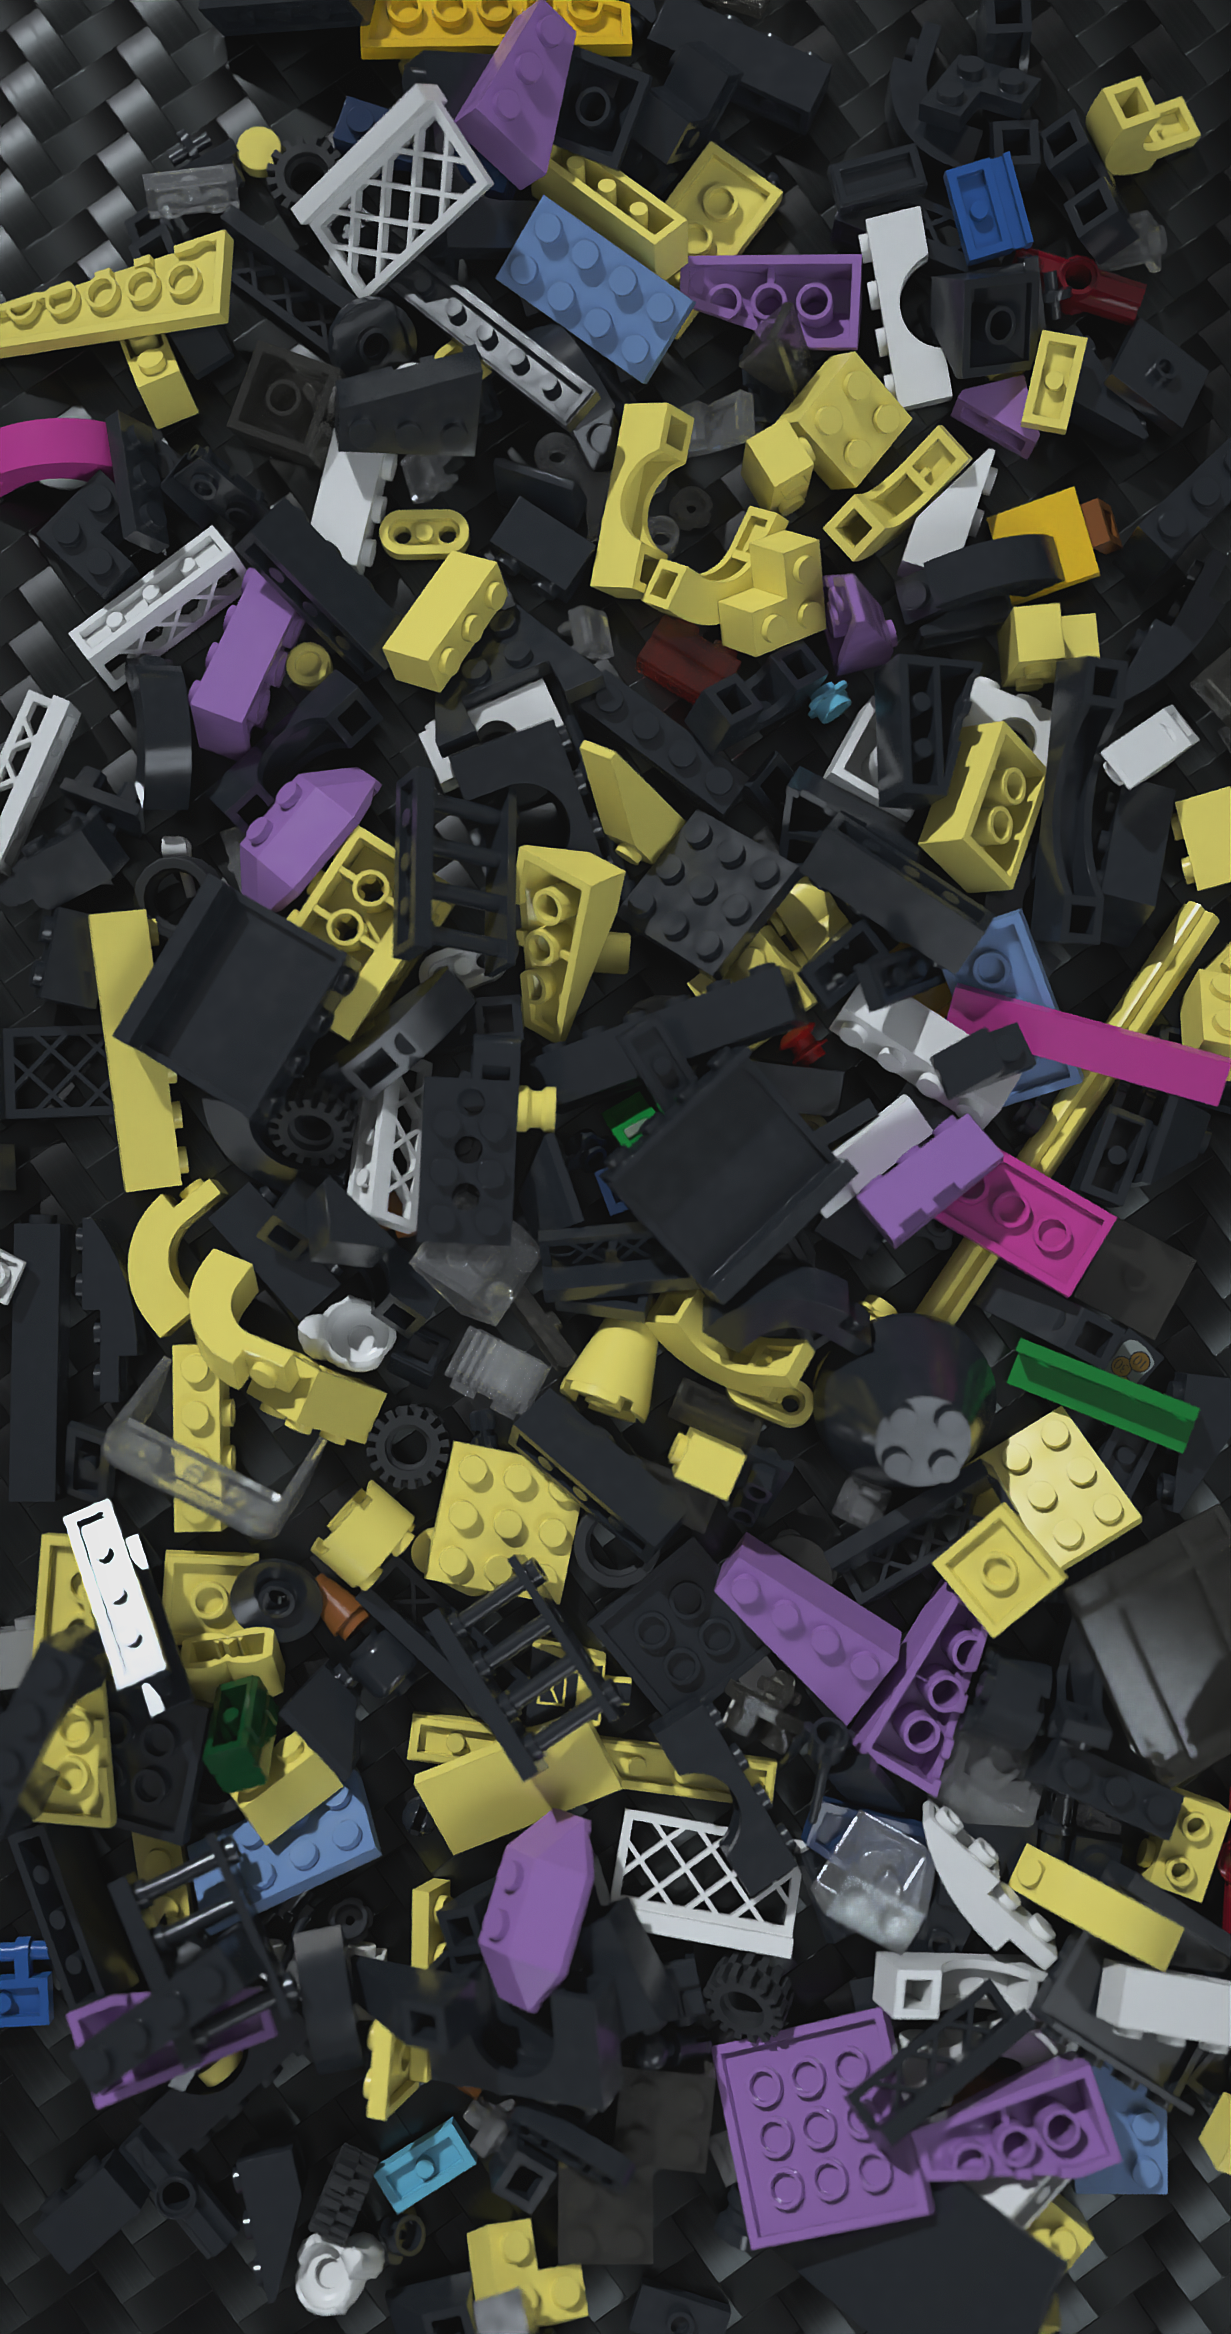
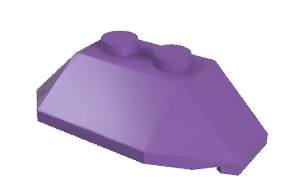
(302, 833)
(538, 1908)

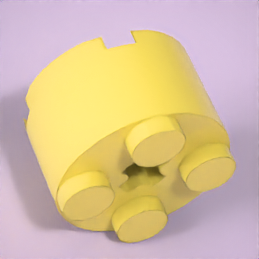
(364, 1536)

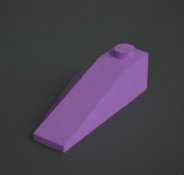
(751, 287)
(855, 626)
(164, 2063)
(1022, 2127)

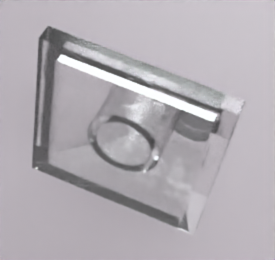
(987, 1783)

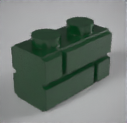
(241, 1734)

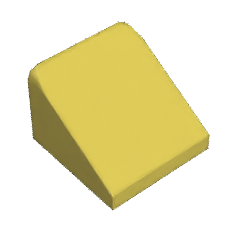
(615, 954)

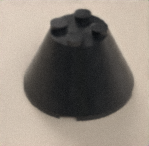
(906, 1405)

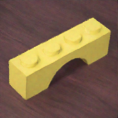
(649, 447)

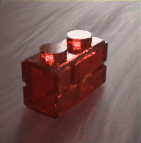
(684, 660)

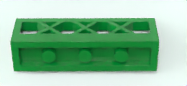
(1103, 1396)

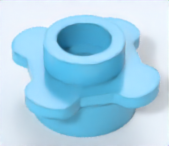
(829, 701)

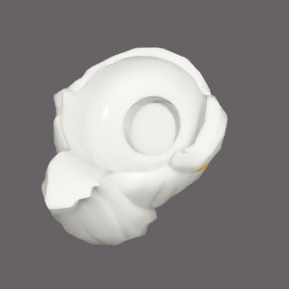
(347, 1335)
(335, 2274)

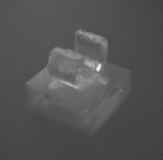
(426, 476)
(589, 633)
(861, 1502)
(490, 2123)

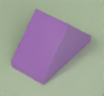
(997, 413)

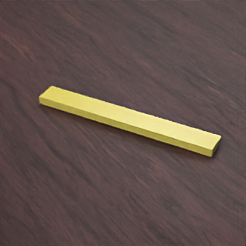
(639, 1763)

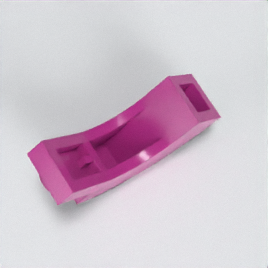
(53, 451)

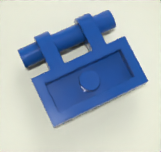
(27, 1994)

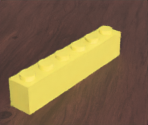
(138, 1083)

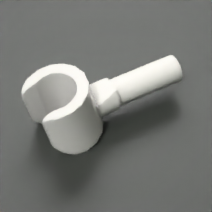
(180, 847)

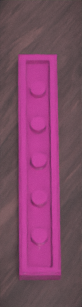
(1096, 1045)

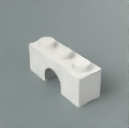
(1020, 712)
(506, 714)

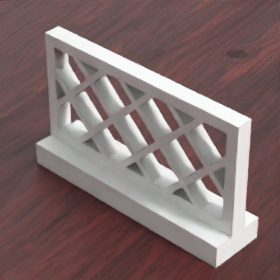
(376, 155)
(700, 1924)

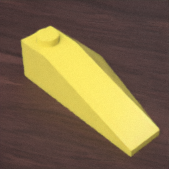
(565, 920)

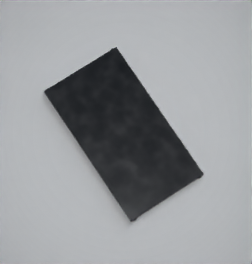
(936, 2272)

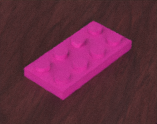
(1031, 1223)

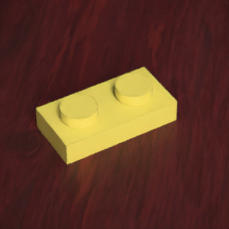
(1053, 382)

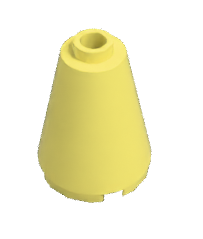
(616, 1370)

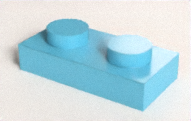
(425, 2165)

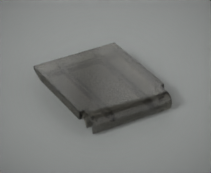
(1164, 1644)

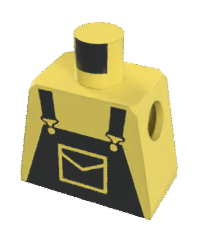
(568, 1692)

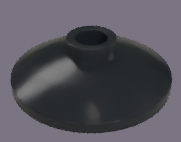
(258, 1606)

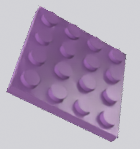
(797, 2143)

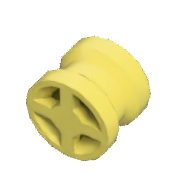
(536, 1109)

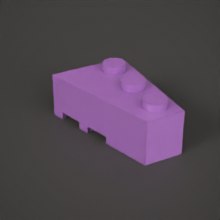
(520, 95)
(928, 1179)

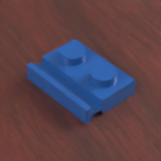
(988, 209)

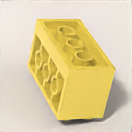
(342, 903)

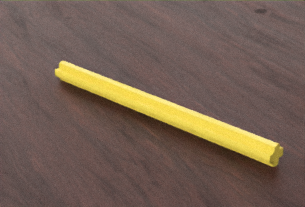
(1078, 1102)

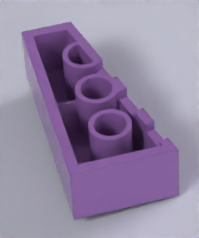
(243, 667)
(809, 1625)
(919, 1701)

